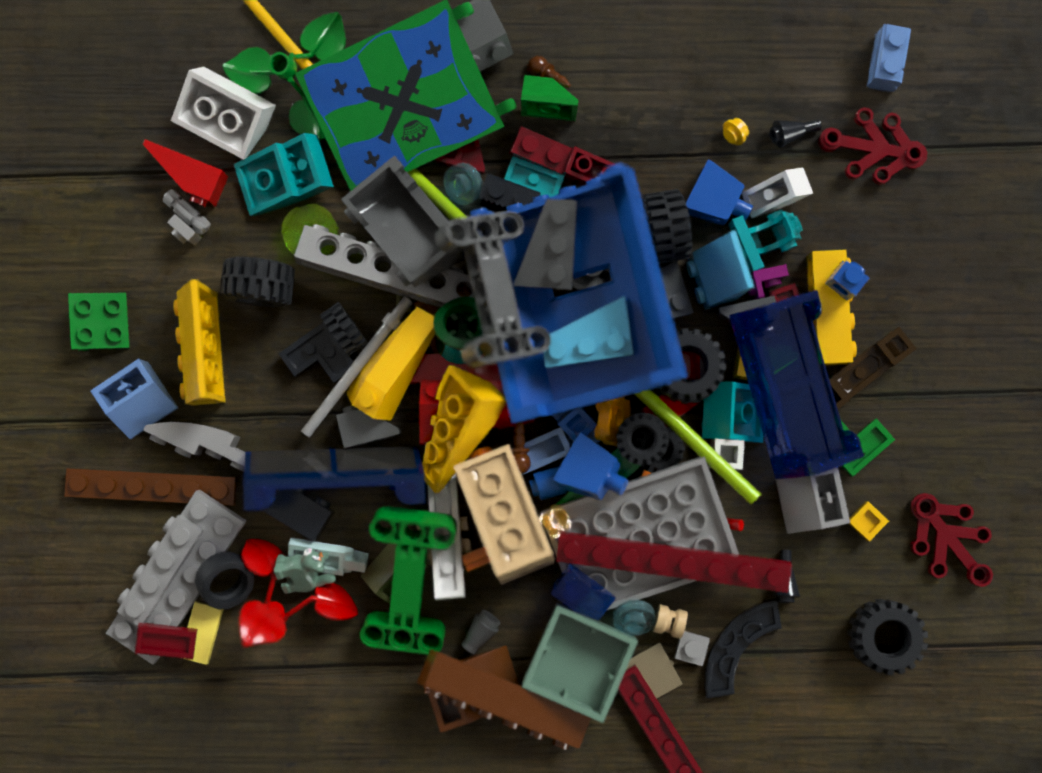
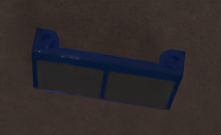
(332, 468)

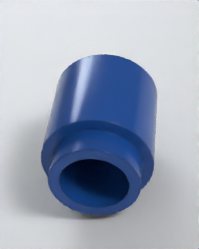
(544, 486)

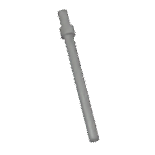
(390, 322)

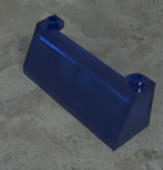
(793, 387)

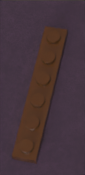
(147, 486)

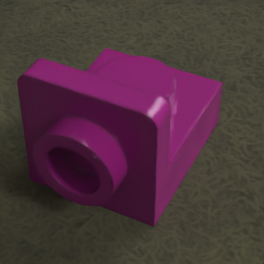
(769, 277)

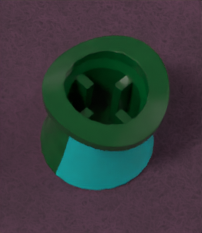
(456, 325)

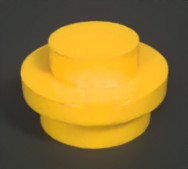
(735, 131)

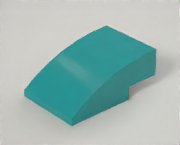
(283, 174)

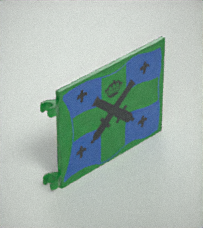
(402, 95)

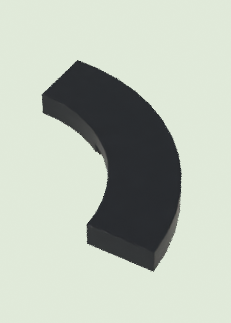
(733, 641)

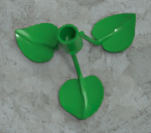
(254, 66)

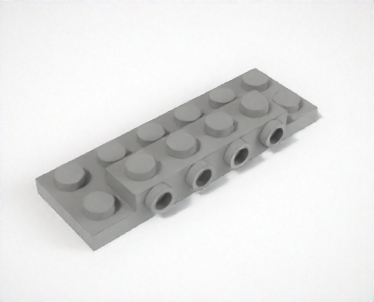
(167, 584)

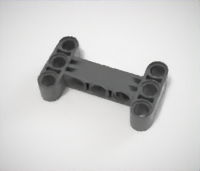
(492, 288)

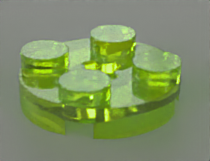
(307, 215)

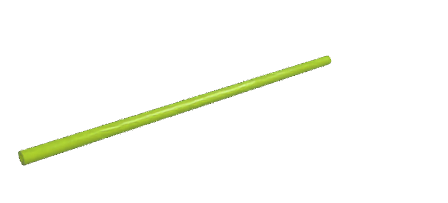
(651, 400)

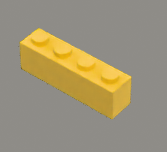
(836, 321)

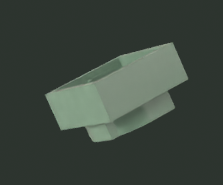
(579, 662)

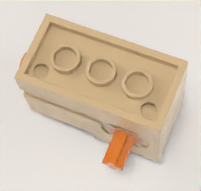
(503, 516)

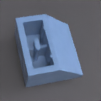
(134, 398)

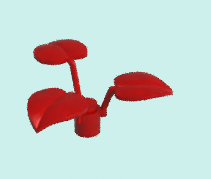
(266, 621)

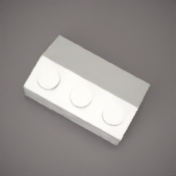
(222, 111)

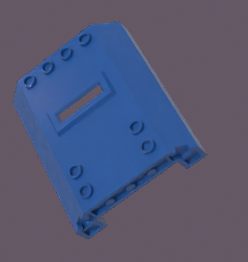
(609, 236)

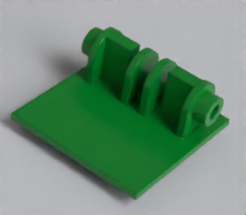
(98, 321)

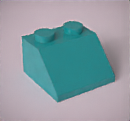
(731, 414)

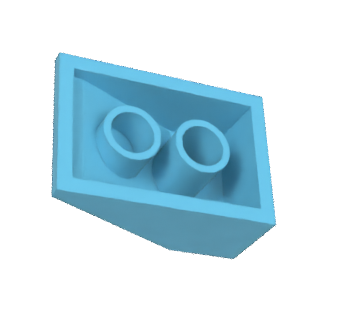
(719, 271)

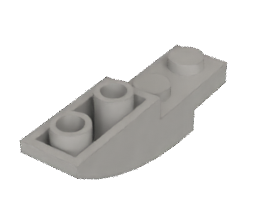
(193, 438)

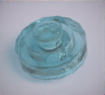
(463, 183)
(634, 617)

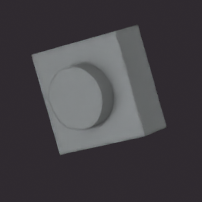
(183, 231)
(692, 648)

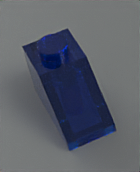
(582, 593)

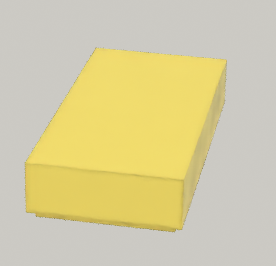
(207, 622)

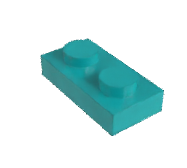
(534, 177)

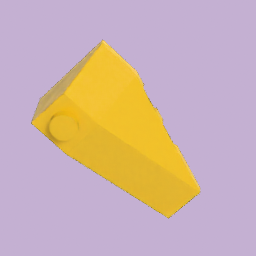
(391, 368)
(463, 418)

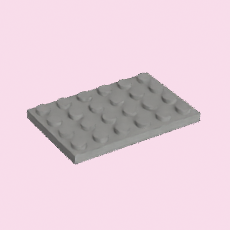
(663, 508)

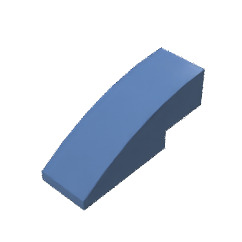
(551, 447)

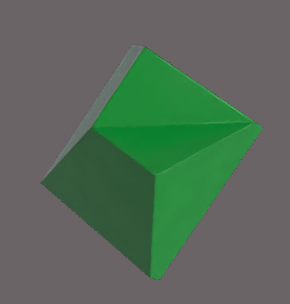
(547, 99)

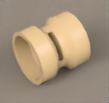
(670, 621)

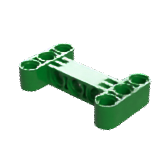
(408, 580)

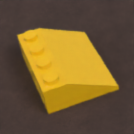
(200, 344)

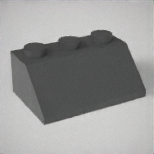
(485, 35)

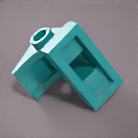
(784, 227)

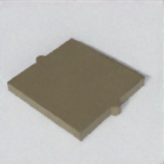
(656, 669)

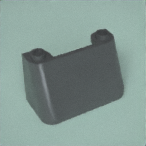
(401, 222)

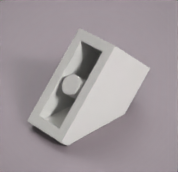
(778, 192)

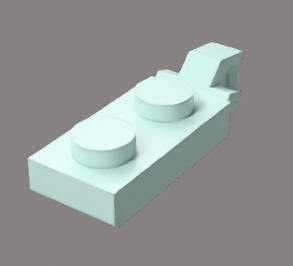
(340, 558)

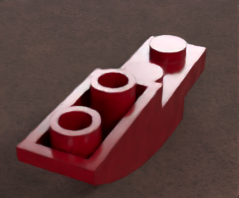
(572, 162)

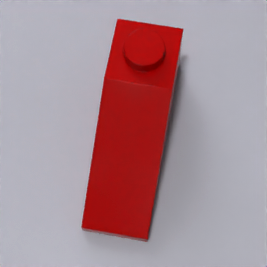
(194, 177)

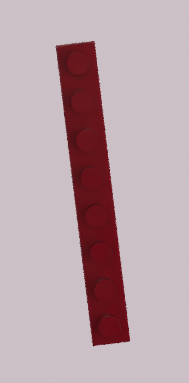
(674, 561)

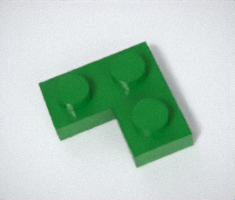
(873, 440)

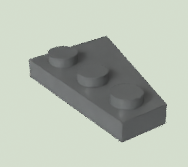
(551, 248)

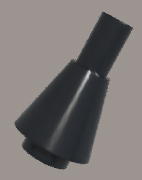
(788, 131)
(787, 597)

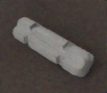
(186, 212)

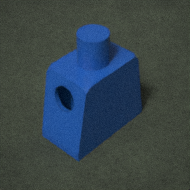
(717, 196)
(590, 470)

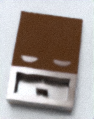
(492, 661)

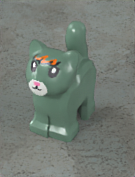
(303, 571)

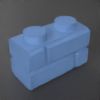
(888, 58)

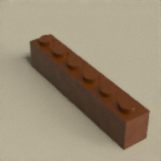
(502, 698)

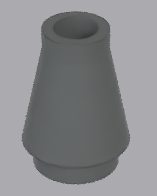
(481, 630)

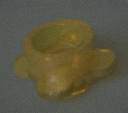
(560, 516)

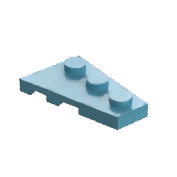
(592, 338)

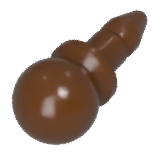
(540, 67)
(519, 452)

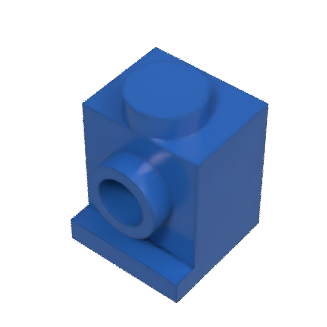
(847, 279)

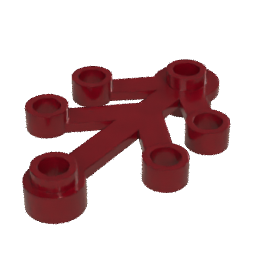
(877, 147)
(948, 536)

